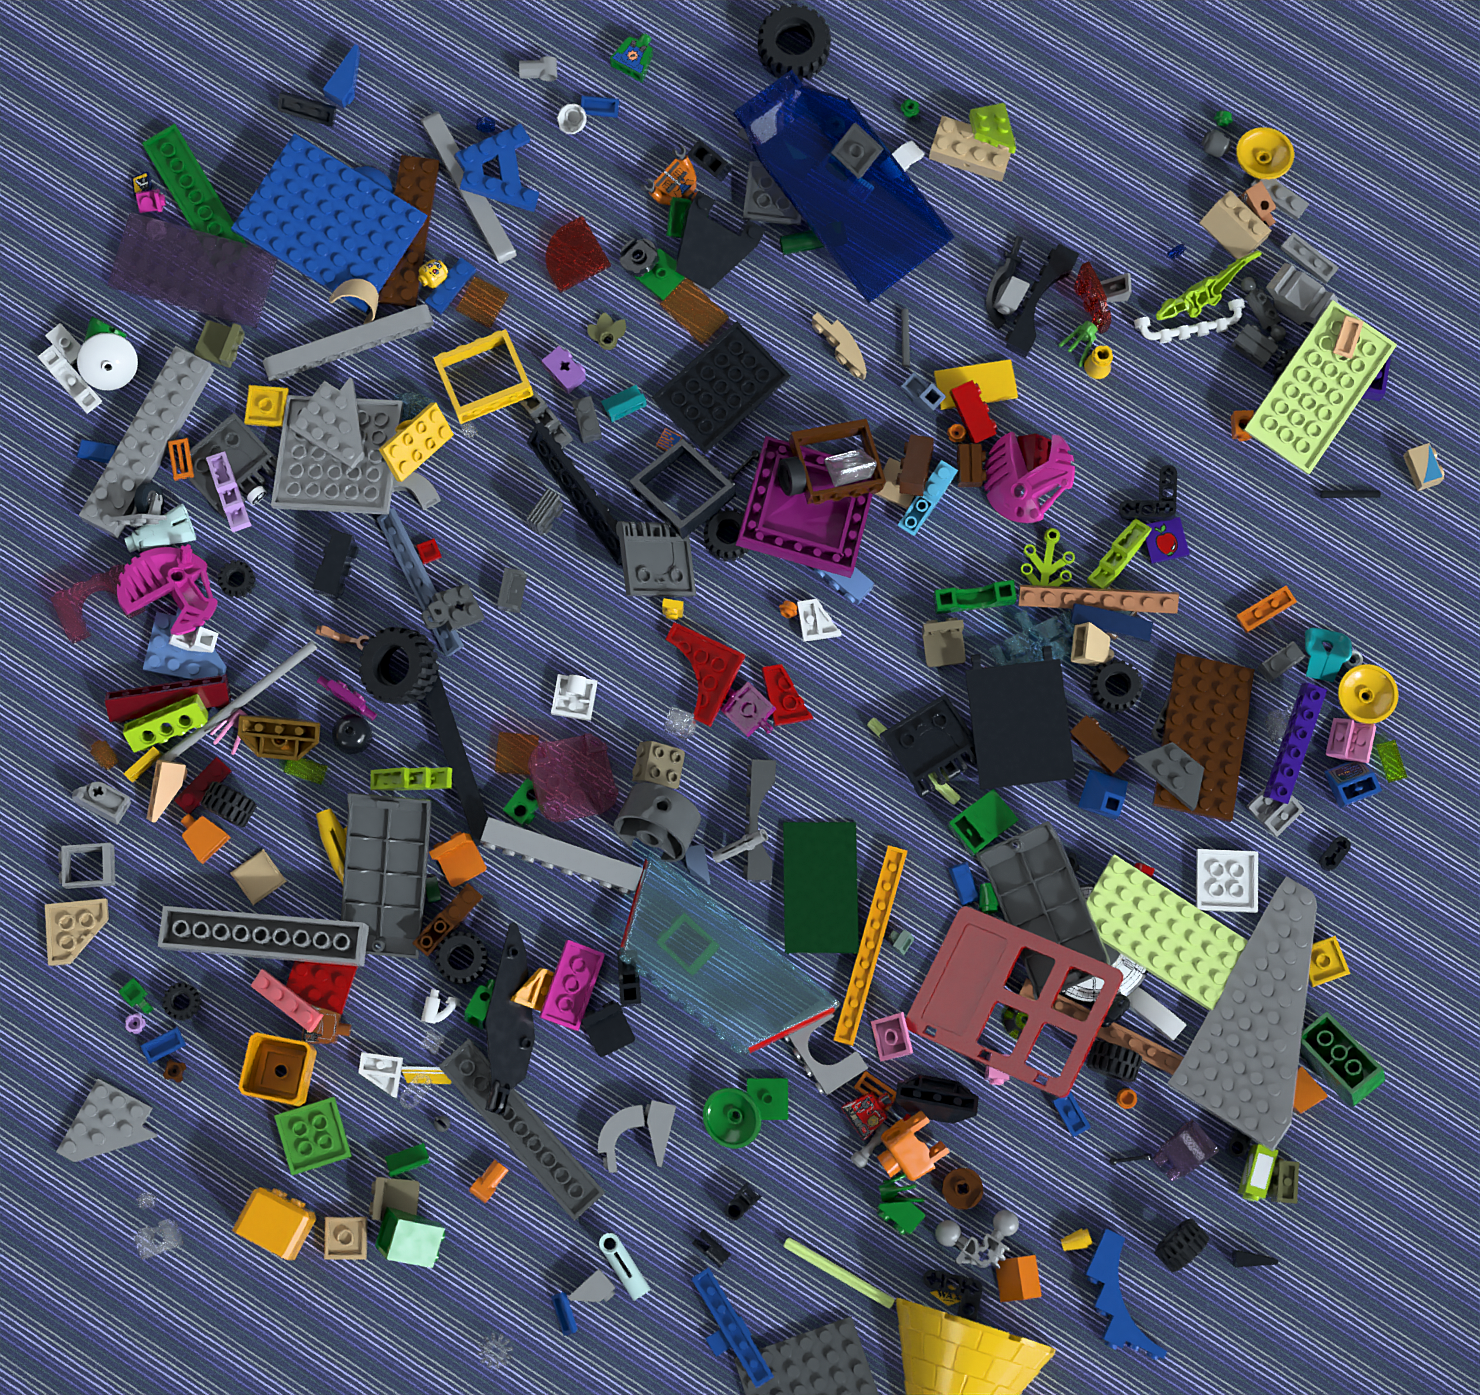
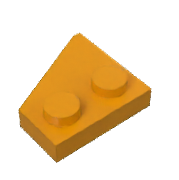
(535, 990)

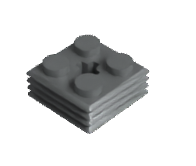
(544, 512)

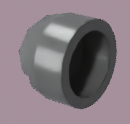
(446, 1120)

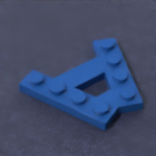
(509, 187)

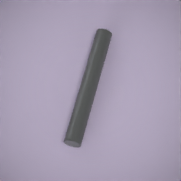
(905, 338)

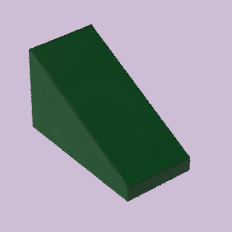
(433, 890)

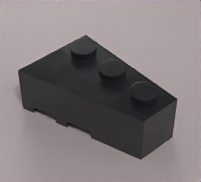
(335, 565)

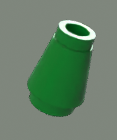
(987, 899)

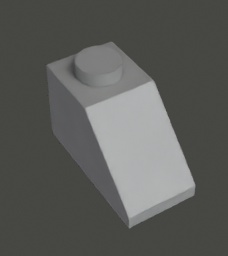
(1010, 295)
(594, 1289)

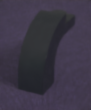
(628, 984)

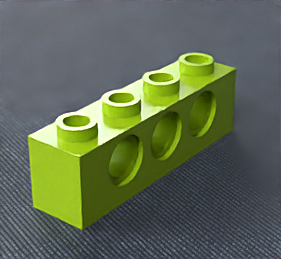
(171, 714)

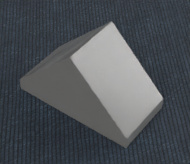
(1117, 288)

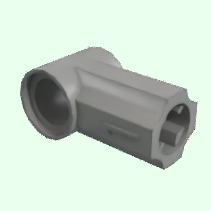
(544, 68)

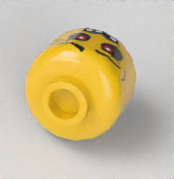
(432, 273)

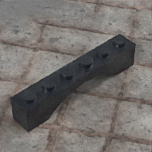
(1059, 267)

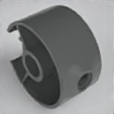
(658, 819)

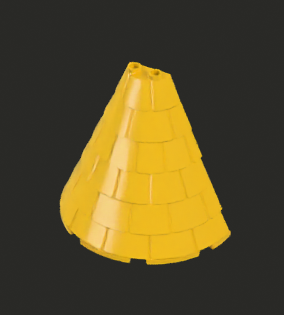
(963, 1357)

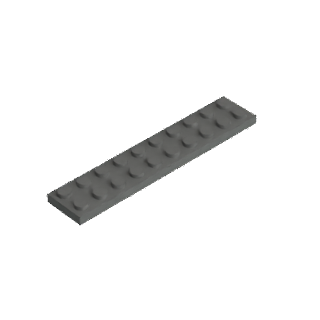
(524, 1133)

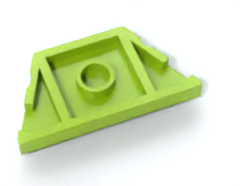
(992, 126)

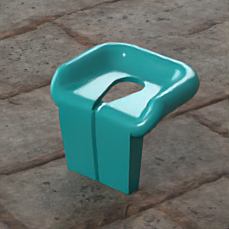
(1325, 664)

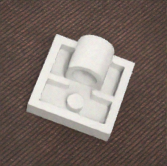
(574, 697)

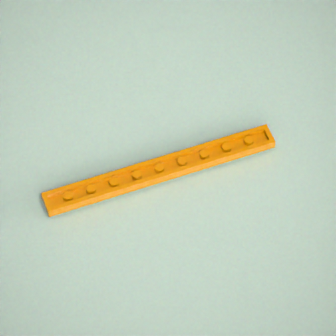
(870, 946)

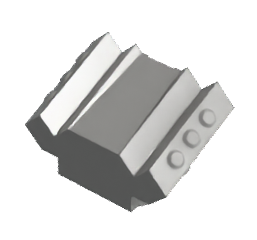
(1298, 295)

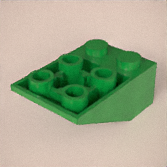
(982, 822)

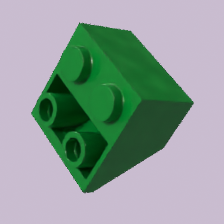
(902, 1214)

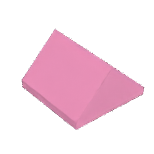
(892, 1037)

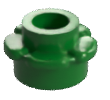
(910, 112)
(1223, 118)

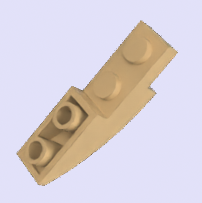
(847, 349)

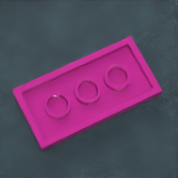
(572, 985)

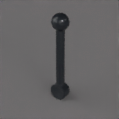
(754, 455)
(1147, 1156)

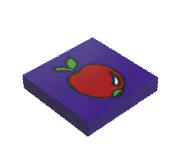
(1166, 541)

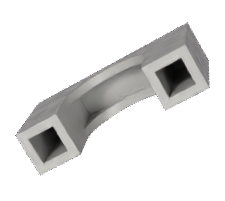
(827, 1076)

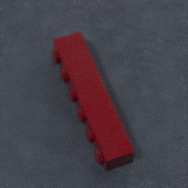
(145, 700)

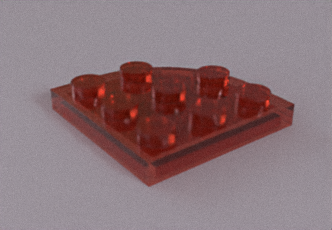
(574, 255)
(1092, 293)

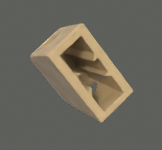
(1090, 645)

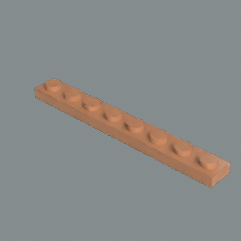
(1101, 598)

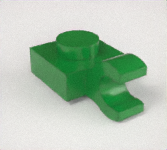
(135, 994)

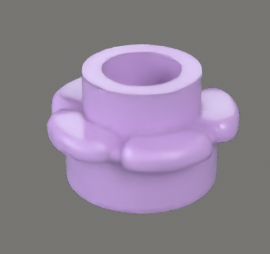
(135, 1018)

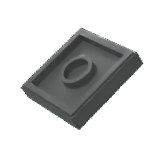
(857, 150)

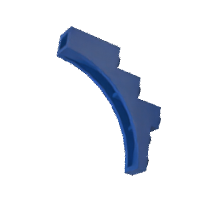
(1120, 1328)

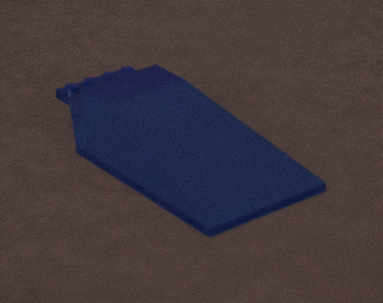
(869, 225)

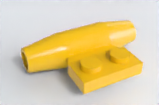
(333, 839)

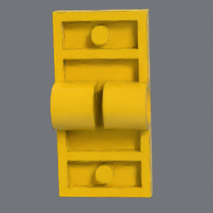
(415, 441)

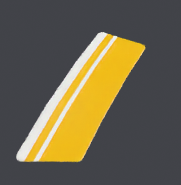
(436, 1074)

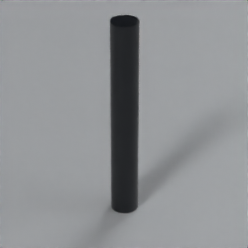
(1350, 493)

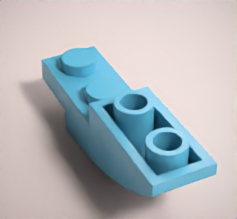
(924, 505)

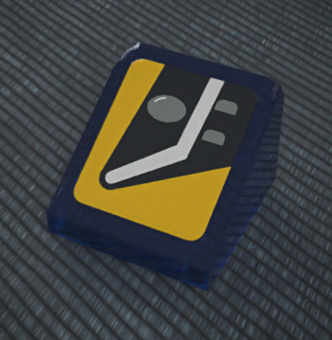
(141, 182)

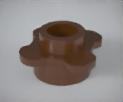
(171, 1065)

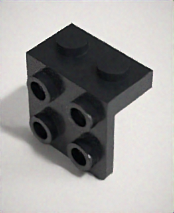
(608, 1029)

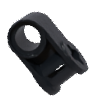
(742, 1201)

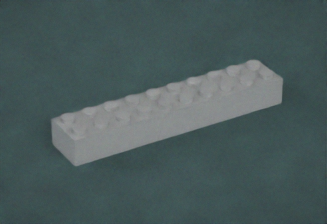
(146, 440)
(263, 936)

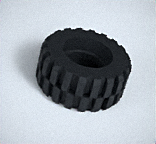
(799, 20)
(376, 665)

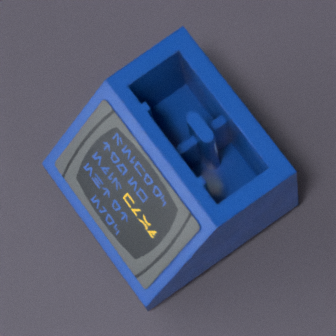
(1352, 782)

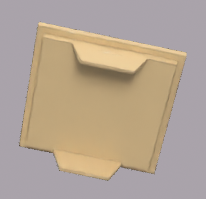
(258, 877)

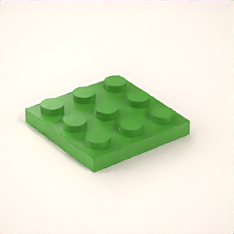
(313, 1136)

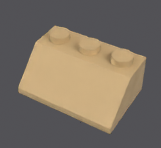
(1235, 226)

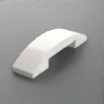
(69, 379)

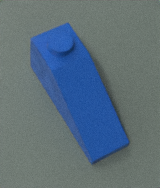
(343, 82)

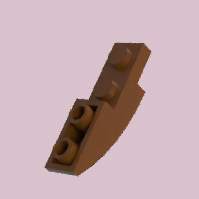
(448, 920)

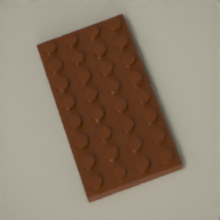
(1209, 724)

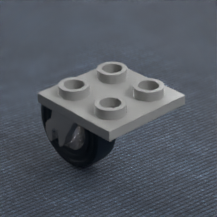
(147, 509)

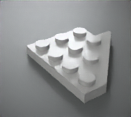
(333, 423)
(105, 1124)

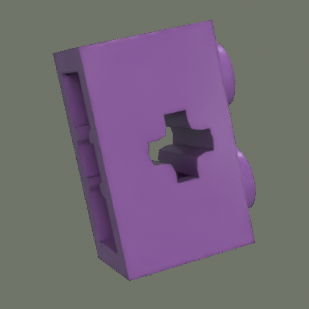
(566, 379)

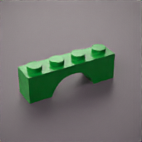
(989, 596)

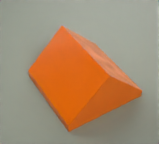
(1018, 1279)

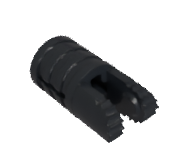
(1116, 1010)
(714, 1252)

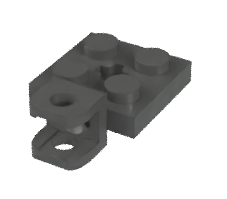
(444, 610)

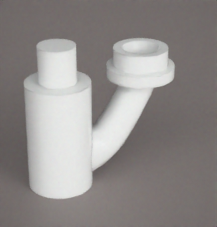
(431, 1007)

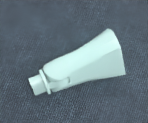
(168, 532)

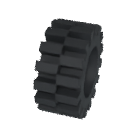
(245, 587)
(194, 1001)

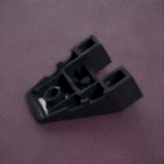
(709, 249)

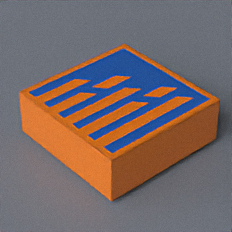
(668, 439)

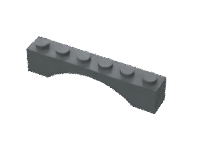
(762, 779)

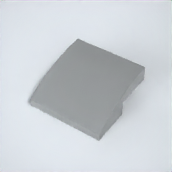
(1274, 815)

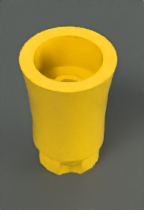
(1099, 362)

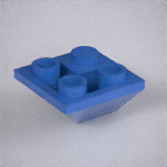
(1103, 794)

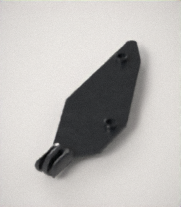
(508, 1024)

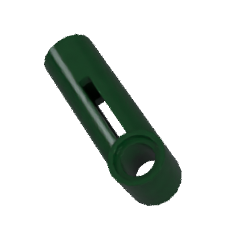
(799, 242)

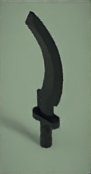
(1000, 278)

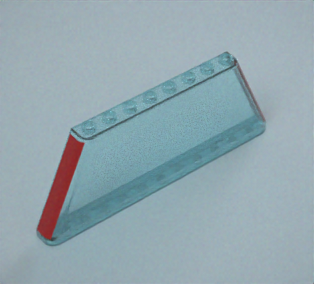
(716, 964)

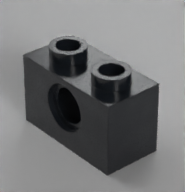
(710, 160)

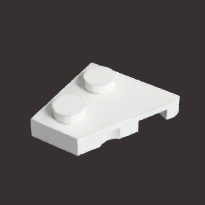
(815, 622)

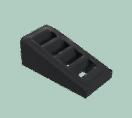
(1247, 1259)

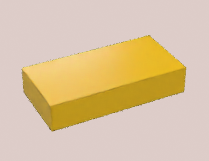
(142, 764)

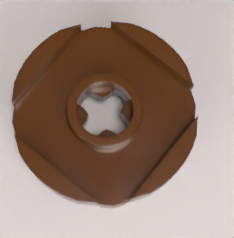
(962, 1200)

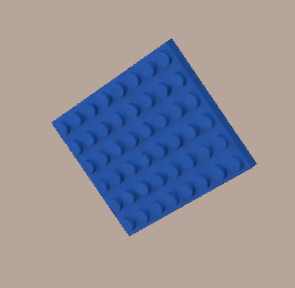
(328, 220)

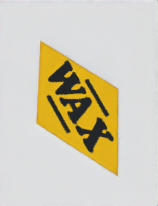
(947, 1298)

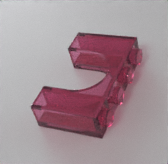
(70, 602)

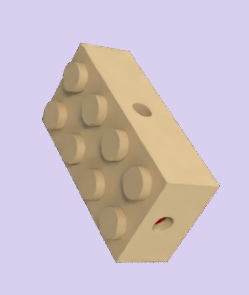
(956, 147)

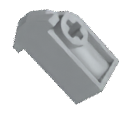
(109, 805)

